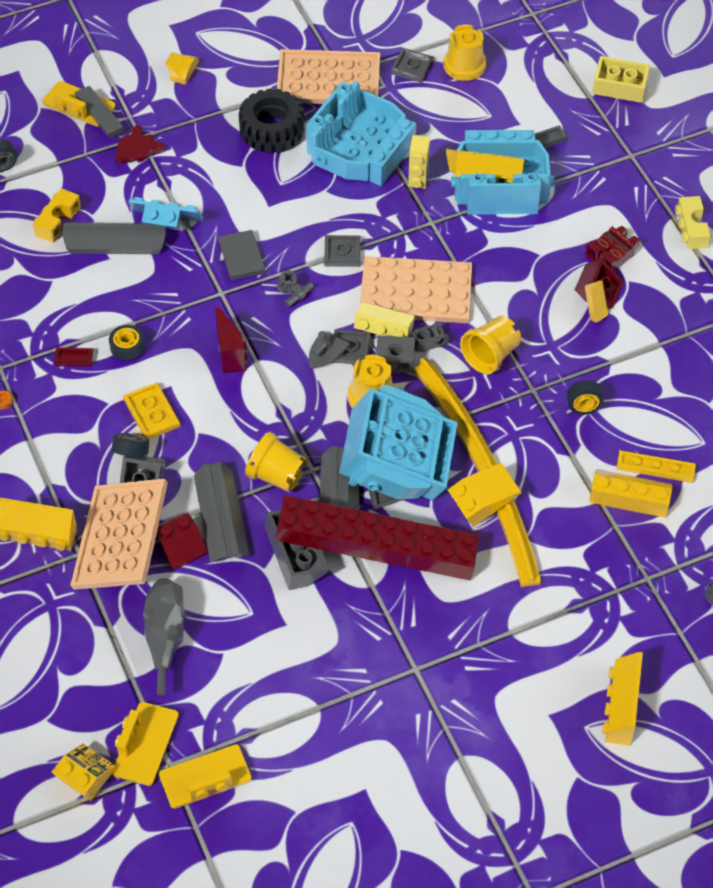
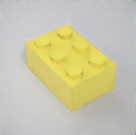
(621, 79)

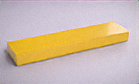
(656, 466)

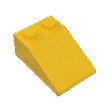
(484, 493)

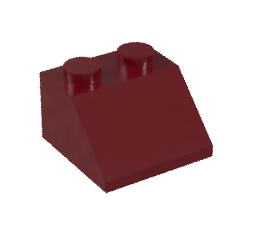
(597, 271)
(180, 541)

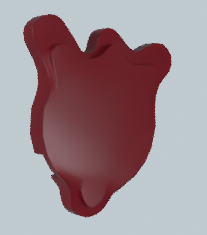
(137, 146)

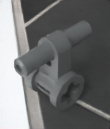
(292, 287)

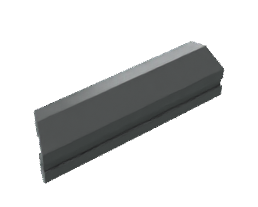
(113, 238)
(335, 486)
(220, 512)

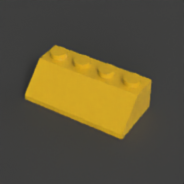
(472, 162)
(630, 493)
(37, 524)
(623, 699)

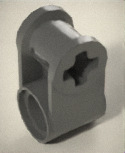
(429, 337)

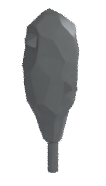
(164, 625)

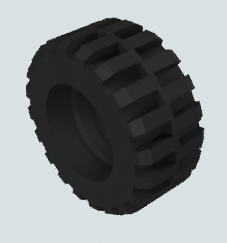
(271, 105)

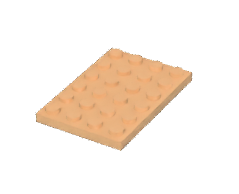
(316, 73)
(419, 287)
(119, 534)

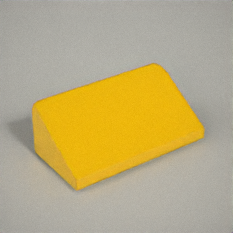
(596, 301)

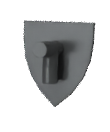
(326, 349)

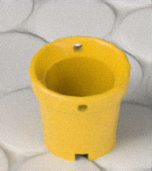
(465, 54)
(490, 344)
(368, 374)
(275, 463)

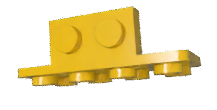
(63, 99)
(143, 742)
(205, 776)

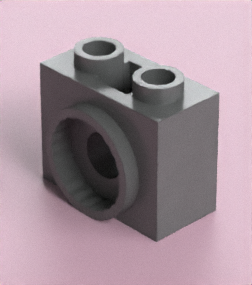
(397, 352)

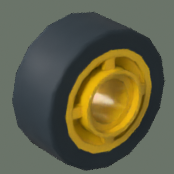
(126, 342)
(585, 397)

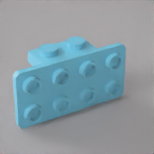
(162, 214)

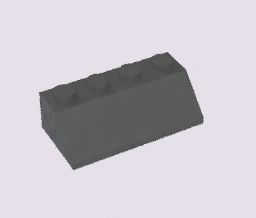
(297, 563)

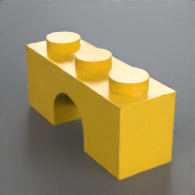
(48, 224)

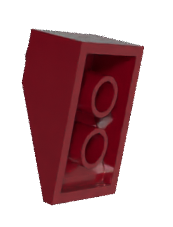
(232, 348)

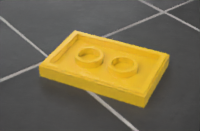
(151, 411)

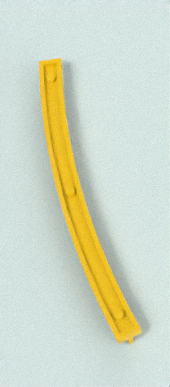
(482, 459)

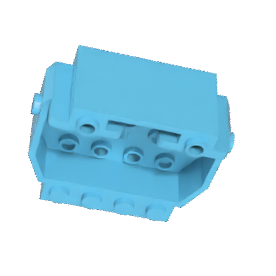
(358, 135)
(490, 196)
(394, 464)

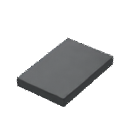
(241, 255)

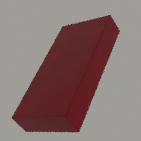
(73, 357)

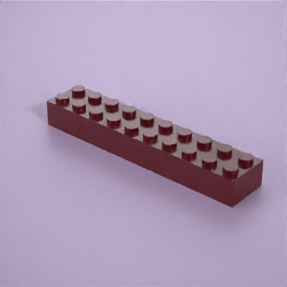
(377, 537)

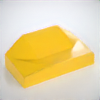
(181, 67)

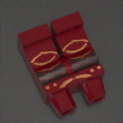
(613, 247)

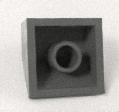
(141, 469)

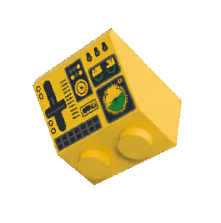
(84, 771)

